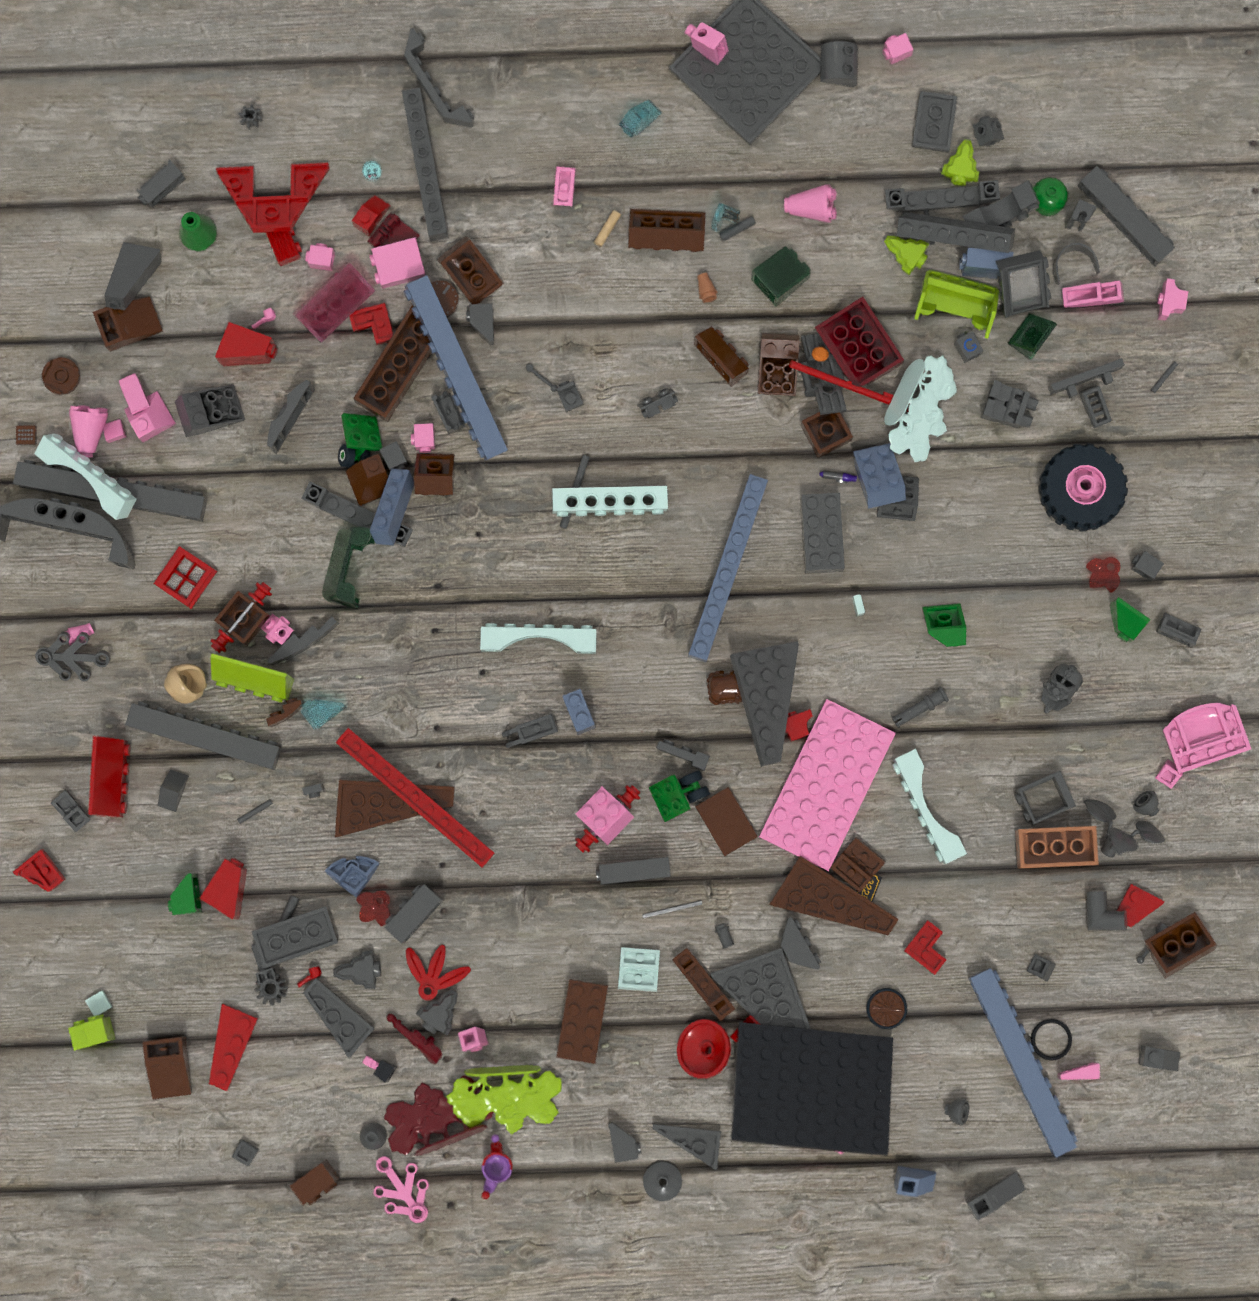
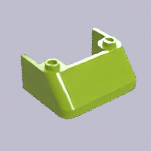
(958, 297)

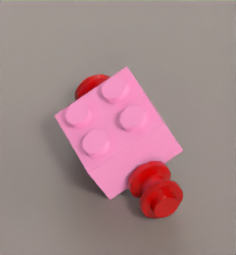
(605, 816)

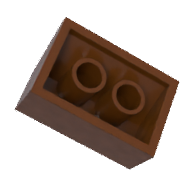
(721, 355)
(1180, 945)

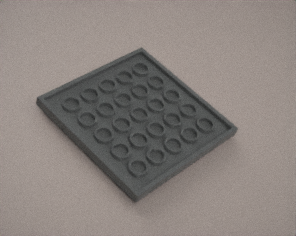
(757, 75)

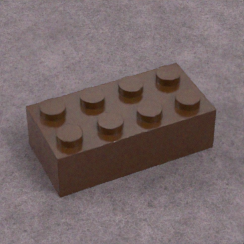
(582, 1021)

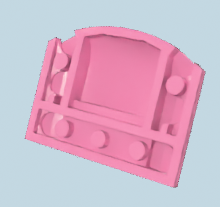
(1205, 735)

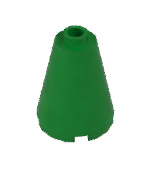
(197, 231)

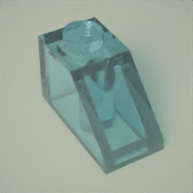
(639, 118)
(320, 711)

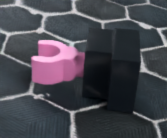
(382, 1070)

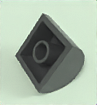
(839, 63)

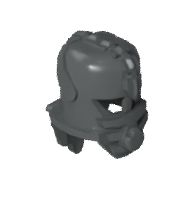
(1061, 687)

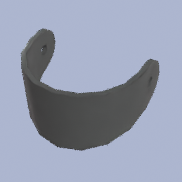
(1075, 247)

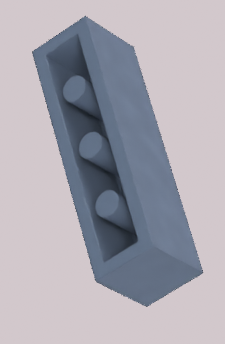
(392, 507)

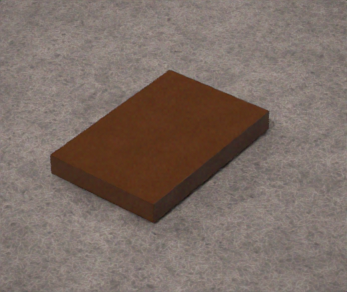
(726, 821)

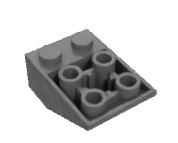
(209, 410)

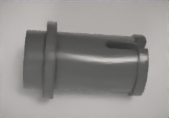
(724, 935)

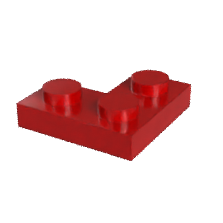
(374, 317)
(921, 948)

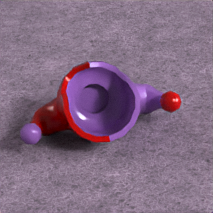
(495, 1167)

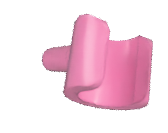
(269, 316)

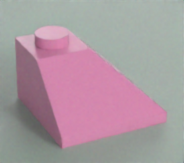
(151, 420)

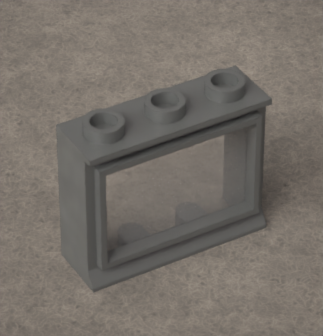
(1023, 283)

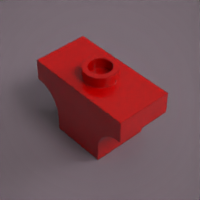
(797, 725)

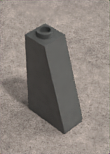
(130, 274)
(633, 871)

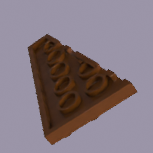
(372, 804)
(823, 896)

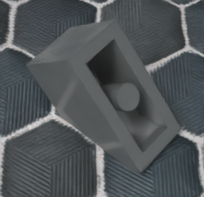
(482, 320)
(1159, 1058)
(623, 1144)

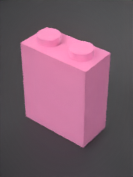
(397, 263)

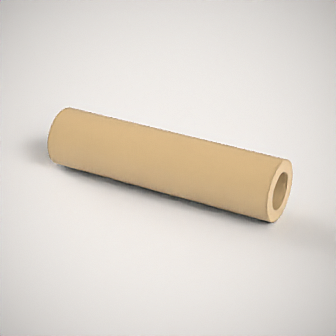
(607, 228)

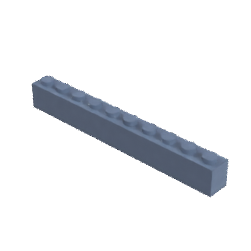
(455, 367)
(728, 568)
(1022, 1062)

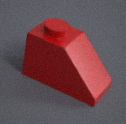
(370, 215)

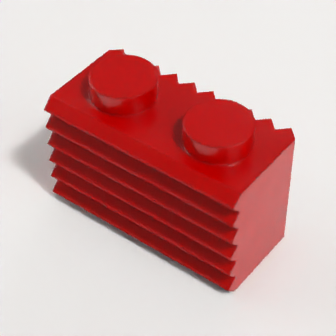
(284, 246)

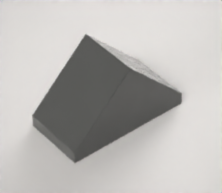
(172, 790)

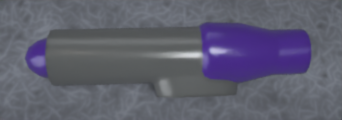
(839, 477)

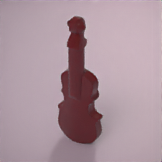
(425, 1046)

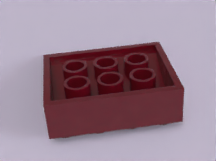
(859, 343)

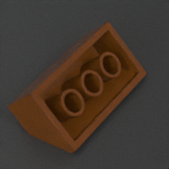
(666, 230)

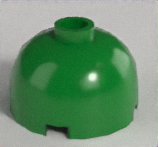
(1051, 195)

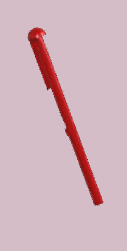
(884, 398)

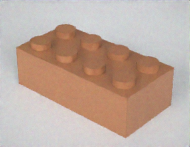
(1056, 847)

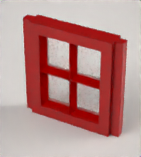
(185, 577)

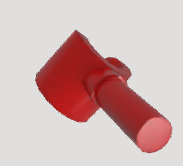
(315, 972)

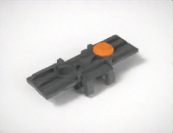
(820, 358)

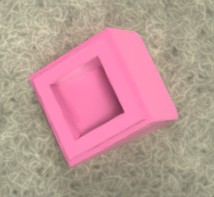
(114, 431)
(1168, 774)

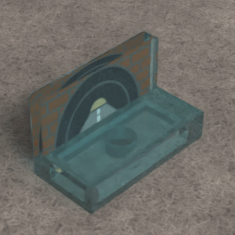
(724, 212)

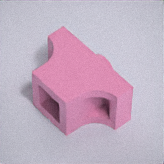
(1171, 300)

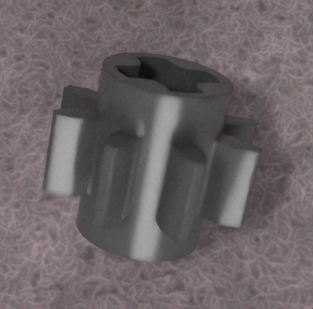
(246, 120)

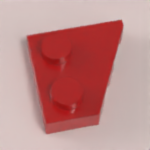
(41, 871)
(1138, 904)

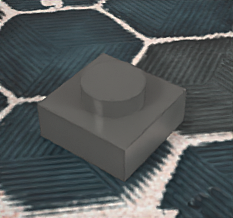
(313, 791)

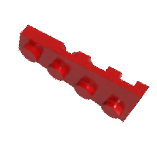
(231, 1041)

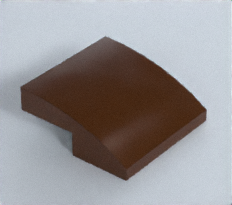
(858, 864)

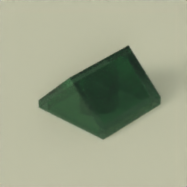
(1031, 335)

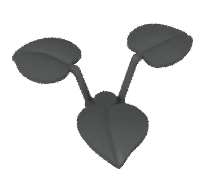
(1116, 840)

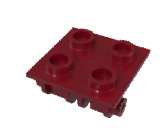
(391, 231)

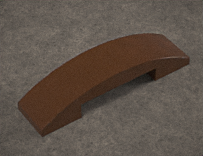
(703, 984)

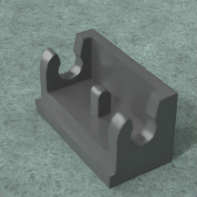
(1082, 213)
(448, 412)
(1178, 630)

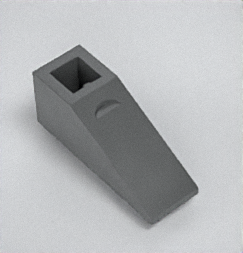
(995, 1196)

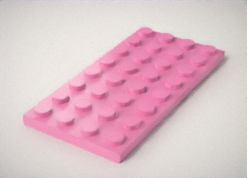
(827, 785)

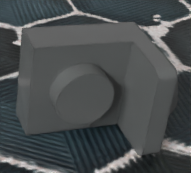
(569, 396)

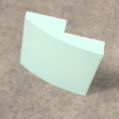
(638, 969)

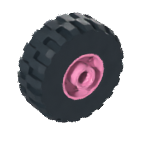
(1086, 467)

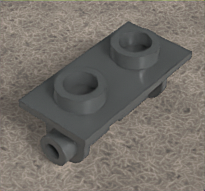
(663, 398)

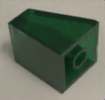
(780, 275)

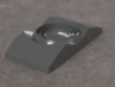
(288, 415)

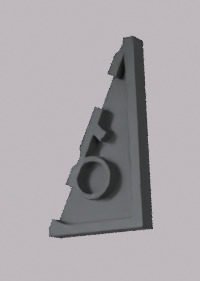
(699, 1142)

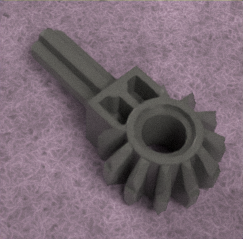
(264, 978)

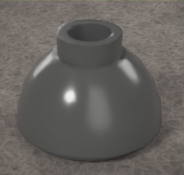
(1147, 803)
(958, 1111)
(373, 1136)

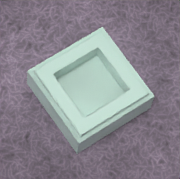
(858, 605)
(98, 1003)

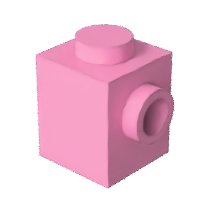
(897, 48)
(320, 257)
(423, 437)

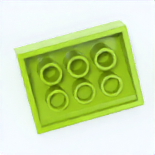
(251, 677)

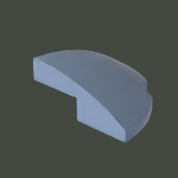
(353, 874)

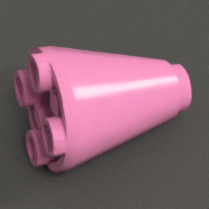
(813, 204)
(87, 427)

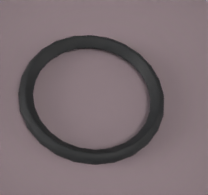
(1065, 1028)

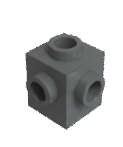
(988, 131)

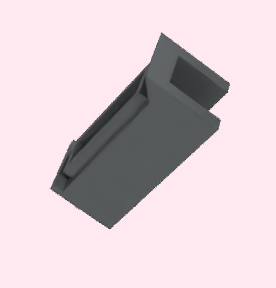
(160, 185)

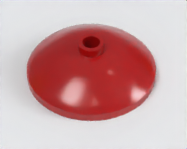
(694, 1047)

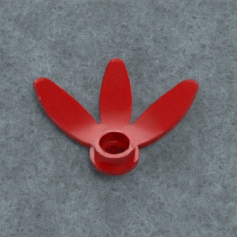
(435, 967)

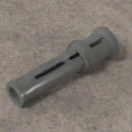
(928, 702)

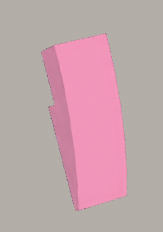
(1093, 294)

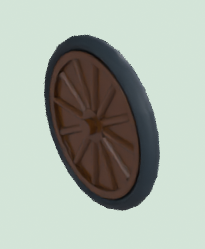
(886, 1008)

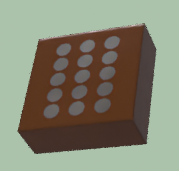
(26, 434)

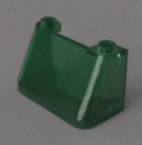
(335, 588)

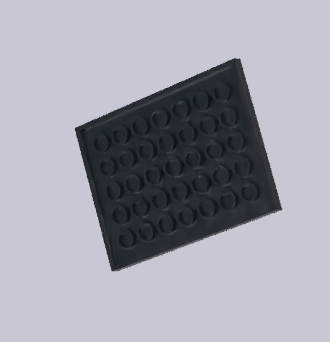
(812, 1089)

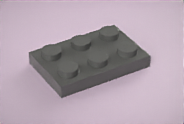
(934, 121)

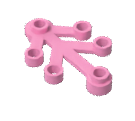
(403, 1192)

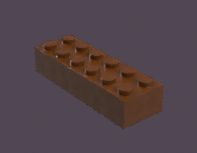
(395, 369)

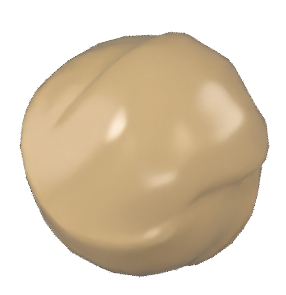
(185, 683)

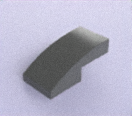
(70, 810)

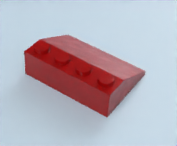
(108, 777)

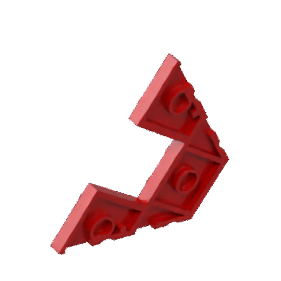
(272, 212)

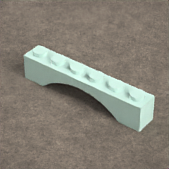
(113, 498)
(498, 638)
(911, 770)

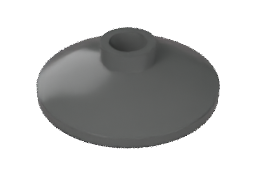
(659, 1171)

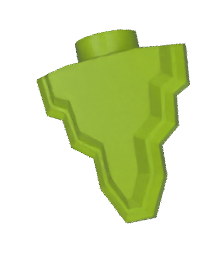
(962, 166)
(907, 252)

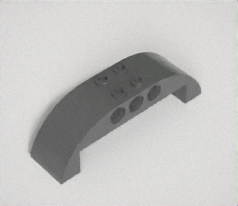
(33, 512)

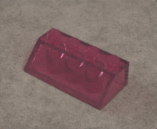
(334, 302)

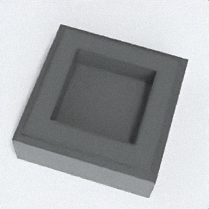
(245, 1153)

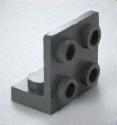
(904, 509)

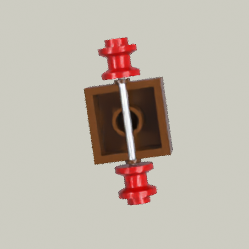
(241, 618)

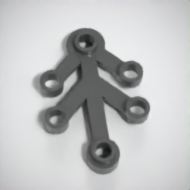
(69, 657)

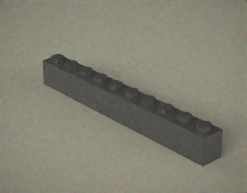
(73, 484)

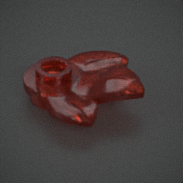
(1102, 576)
(372, 909)

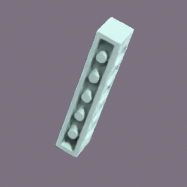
(637, 493)

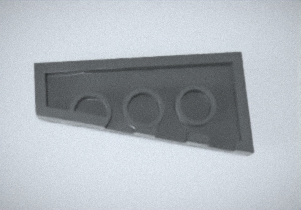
(342, 1021)

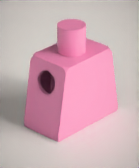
(708, 41)

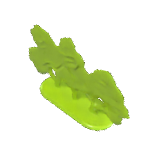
(509, 1101)

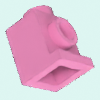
(473, 1039)

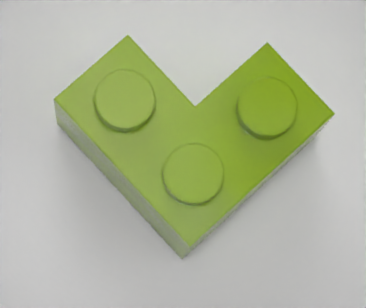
(91, 1033)

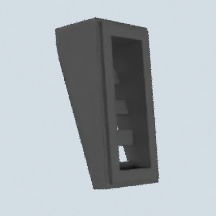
(1101, 403)

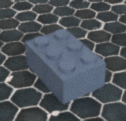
(879, 475)

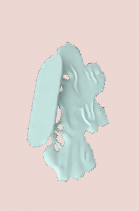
(924, 414)

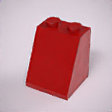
(245, 347)
(227, 888)

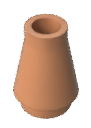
(706, 288)

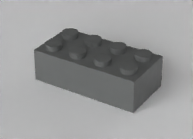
(822, 533)

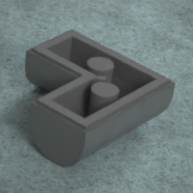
(1099, 918)

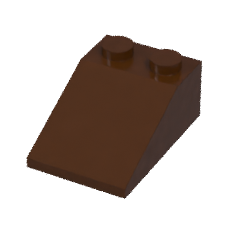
(470, 271)

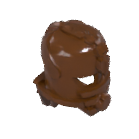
(723, 688)

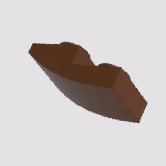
(290, 709)

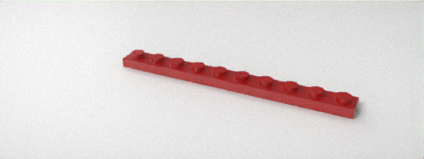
(415, 798)

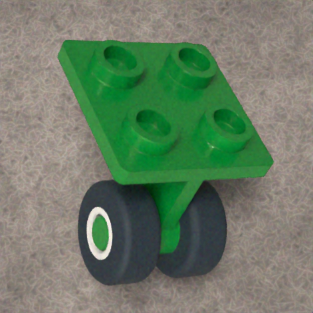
(360, 436)
(671, 798)

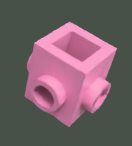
(277, 629)

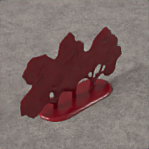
(426, 1116)

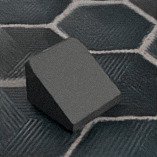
(1041, 967)

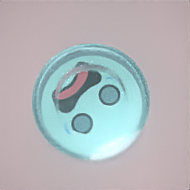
(371, 170)

